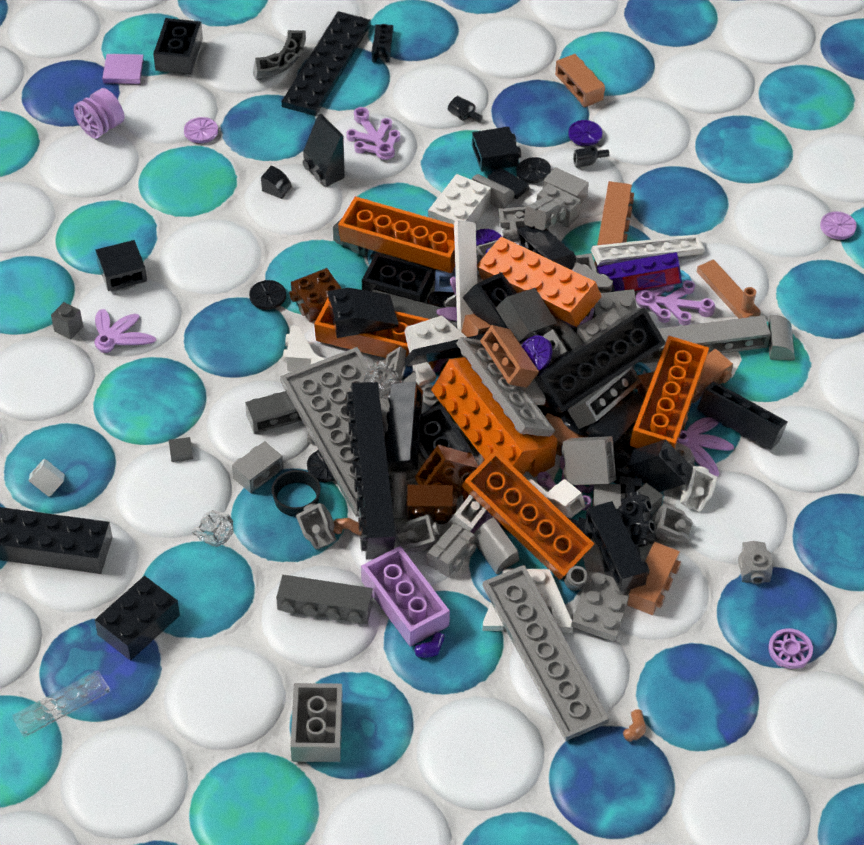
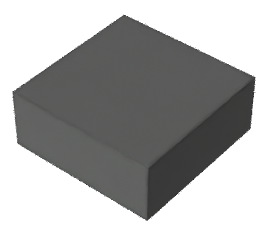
(180, 449)

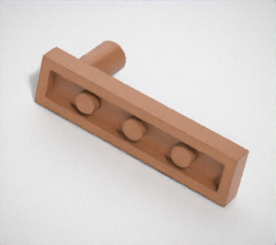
(730, 293)

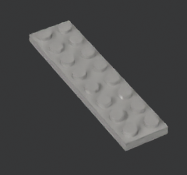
(545, 653)

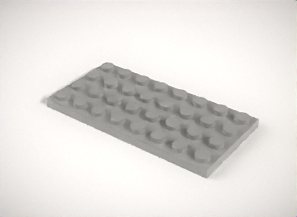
(321, 401)

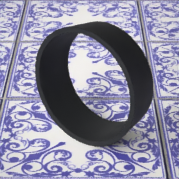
(290, 477)

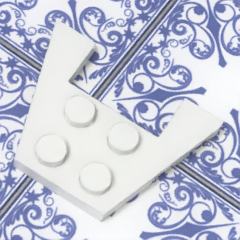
(429, 333)
(548, 589)

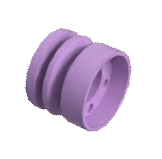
(99, 113)

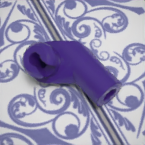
(431, 648)

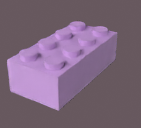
(405, 596)

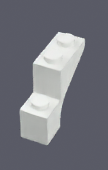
(299, 351)
(564, 497)

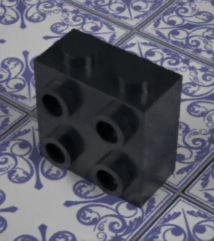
(495, 148)
(121, 265)
(660, 466)

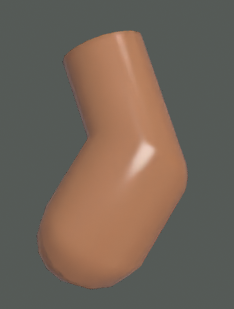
(346, 523)
(636, 729)

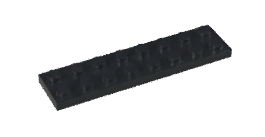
(326, 63)

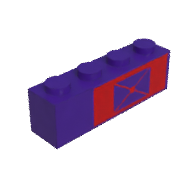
(644, 272)

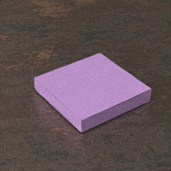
(123, 68)

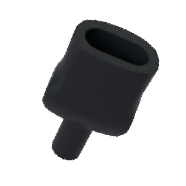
(463, 109)
(588, 156)

